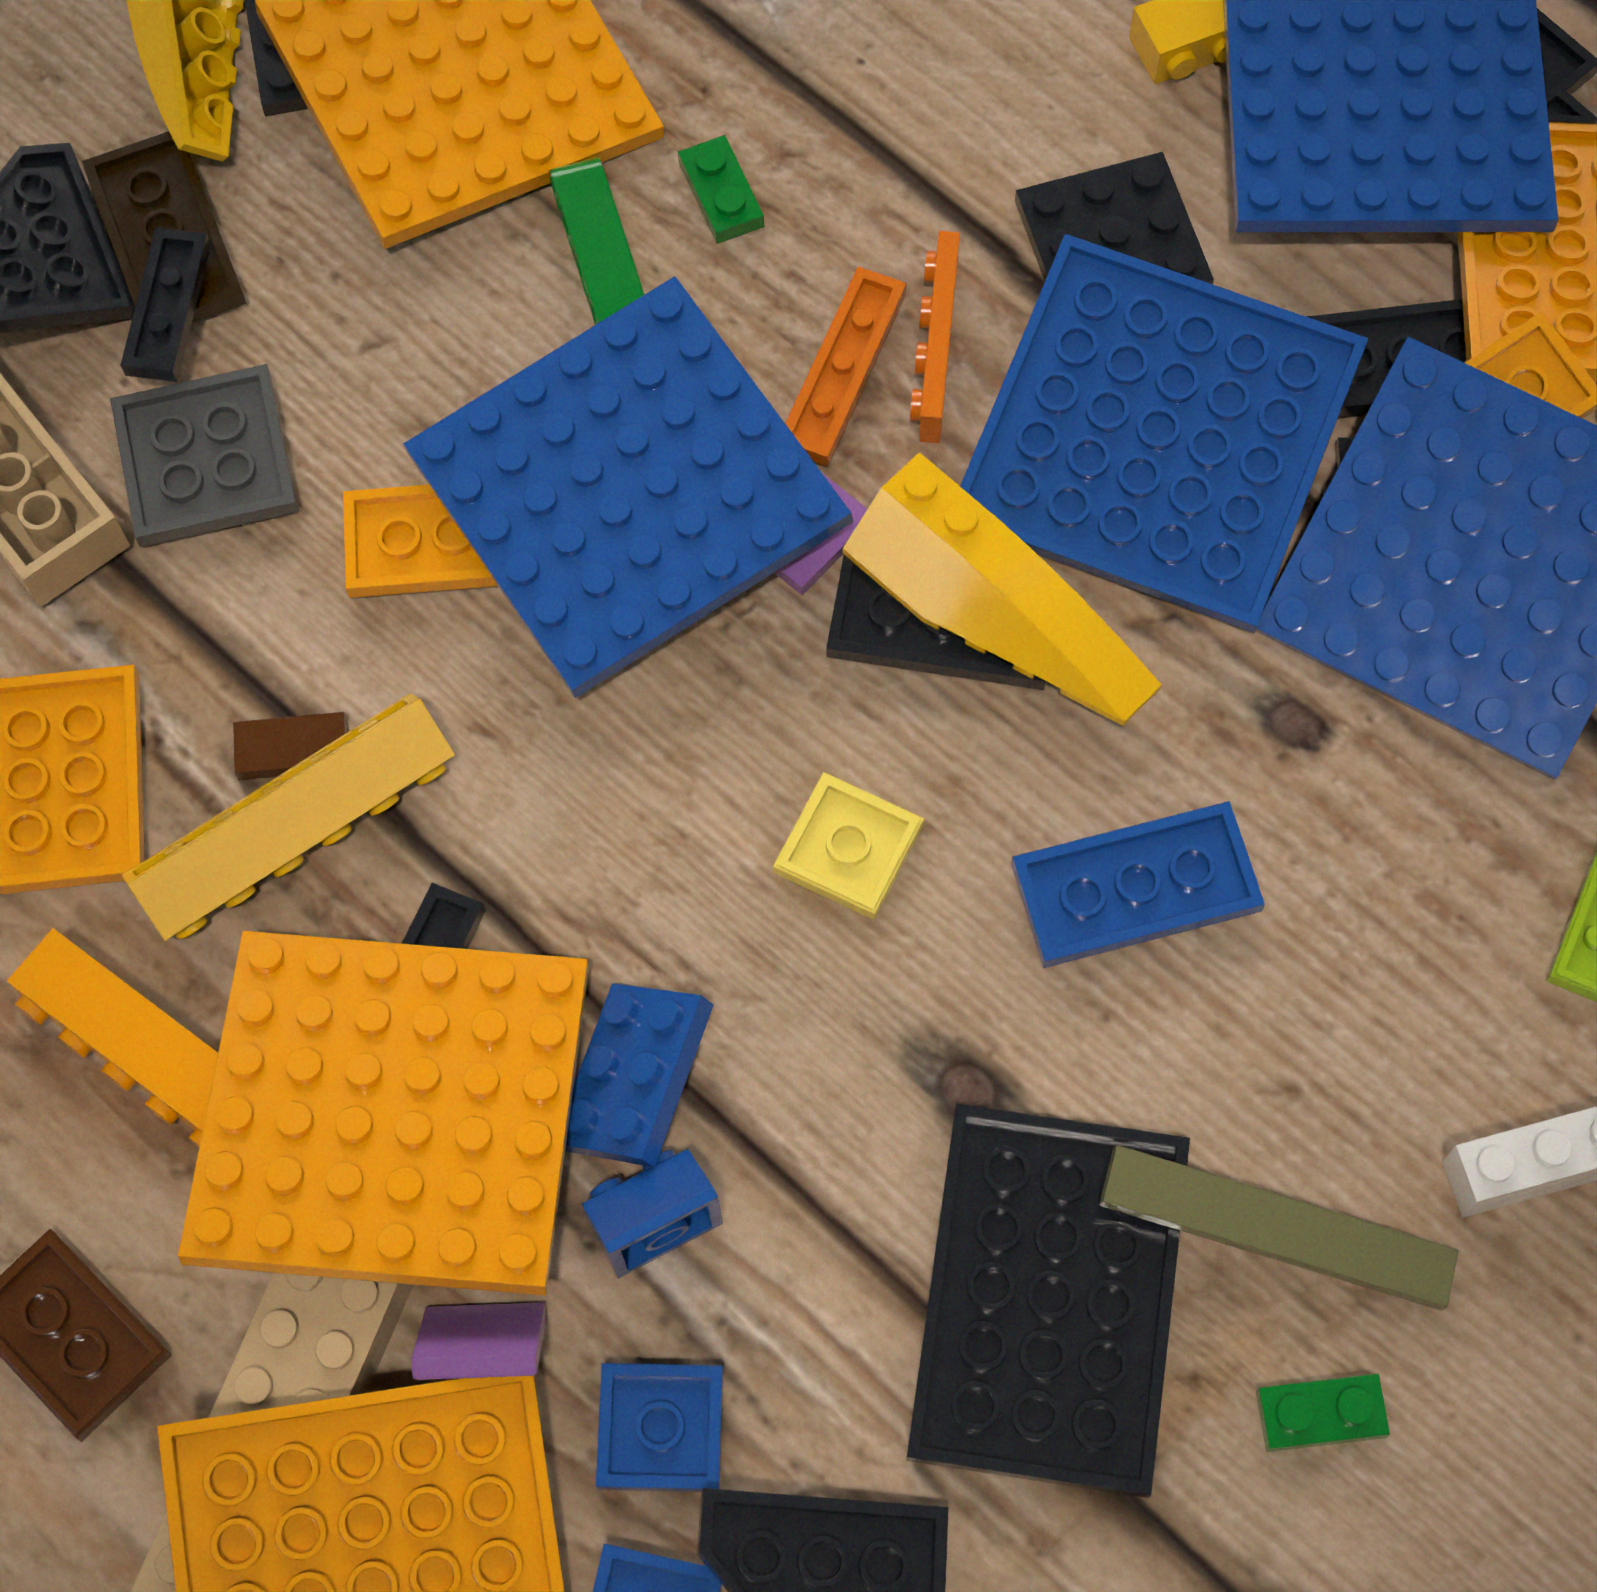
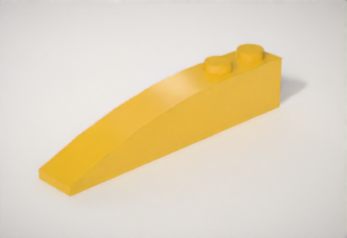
(189, 67)
(980, 581)

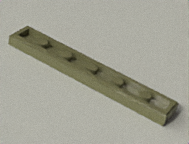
(1279, 1227)

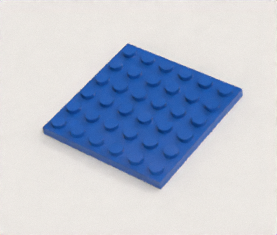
(1388, 116)
(1162, 430)
(627, 485)
(1457, 560)

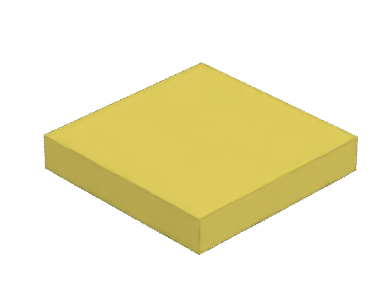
(848, 846)

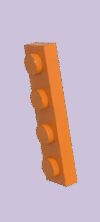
(932, 357)
(844, 362)

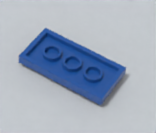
(1137, 884)

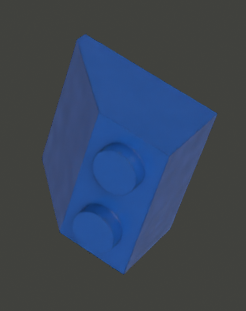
(652, 1211)

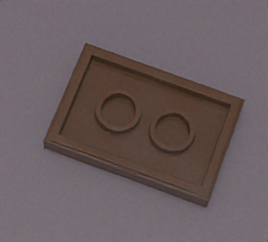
(72, 1336)

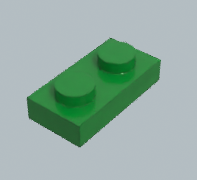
(721, 189)
(1322, 1412)

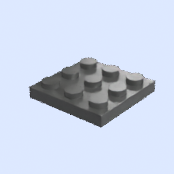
(203, 455)

